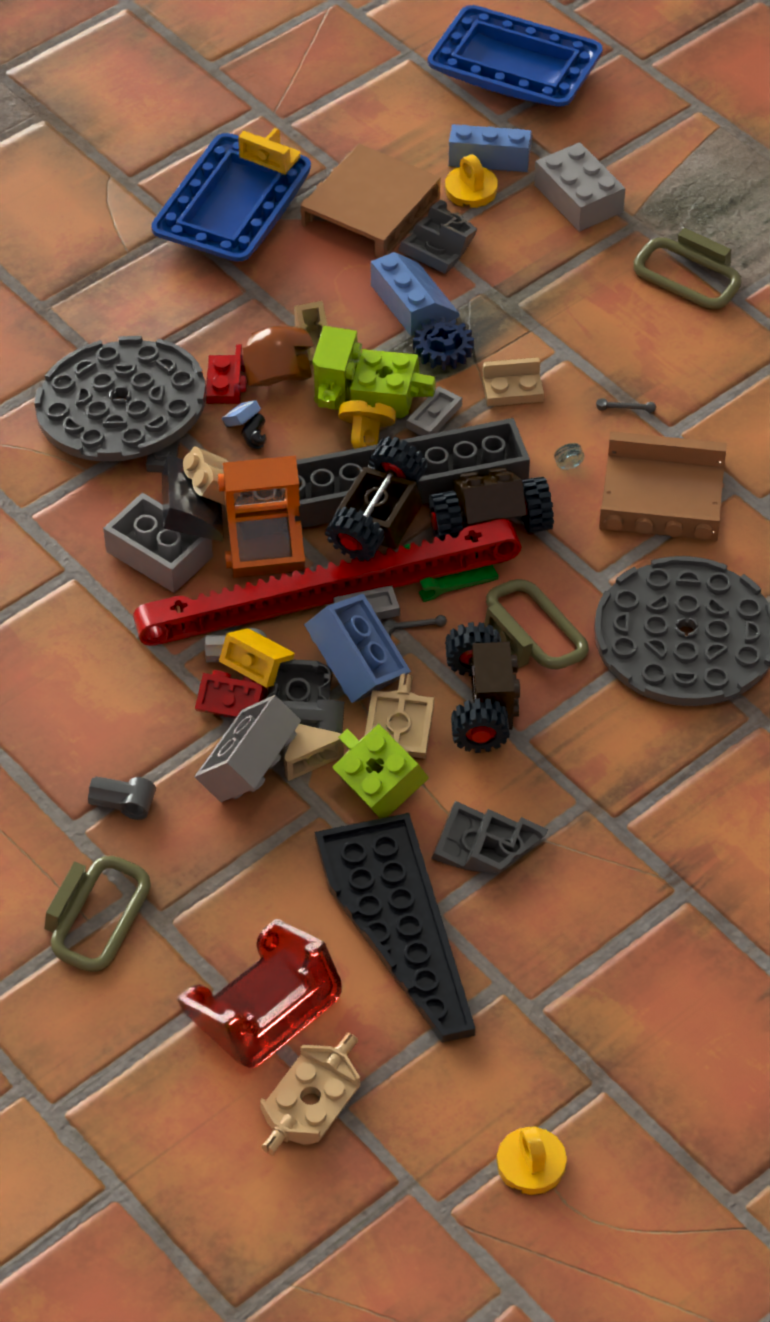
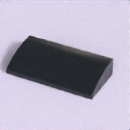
(184, 508)

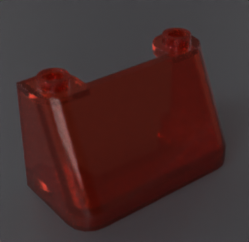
(270, 998)

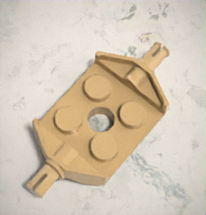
(319, 1072)

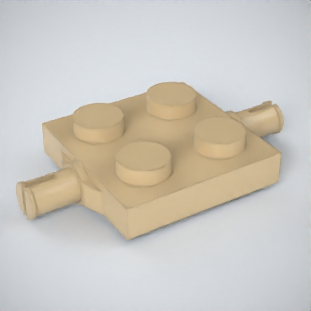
(403, 716)

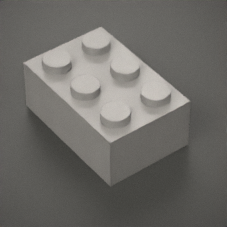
(579, 186)
(159, 553)
(248, 749)

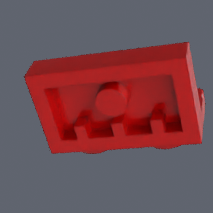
(226, 378)
(227, 696)

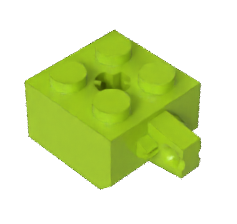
(335, 366)
(390, 380)
(379, 770)

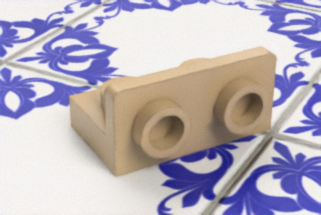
(512, 382)

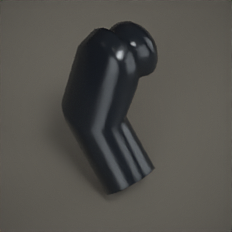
(251, 432)

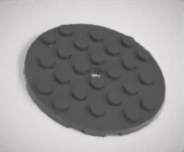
(86, 420)
(649, 654)

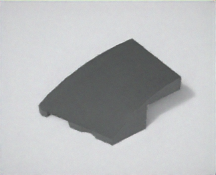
(439, 238)
(484, 840)

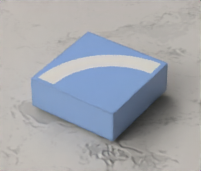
(241, 413)

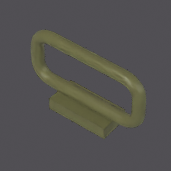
(699, 250)
(519, 640)
(71, 899)

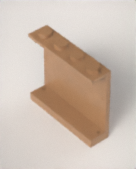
(374, 197)
(663, 486)

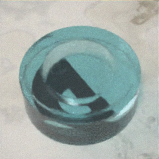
(569, 456)

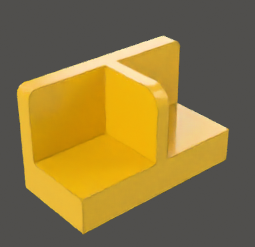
(267, 151)
(254, 655)

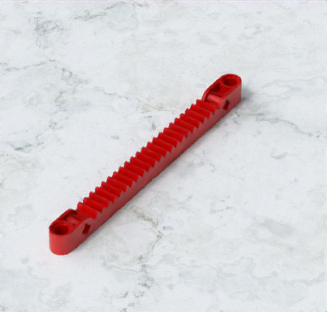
(161, 623)

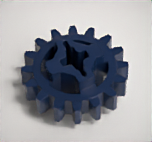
(443, 343)

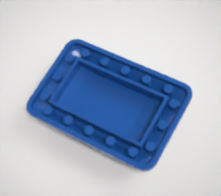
(515, 56)
(228, 202)

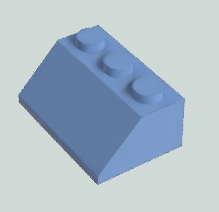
(494, 147)
(409, 292)
(356, 647)

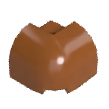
(277, 355)

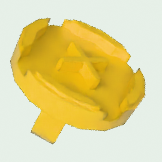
(471, 183)
(366, 421)
(531, 1160)

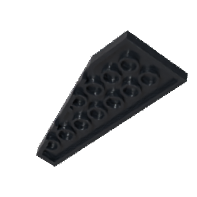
(387, 894)

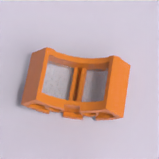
(258, 516)

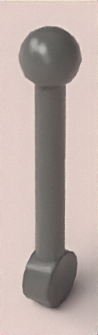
(603, 404)
(440, 621)

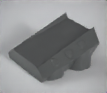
(302, 681)

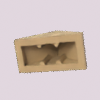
(312, 319)
(311, 750)

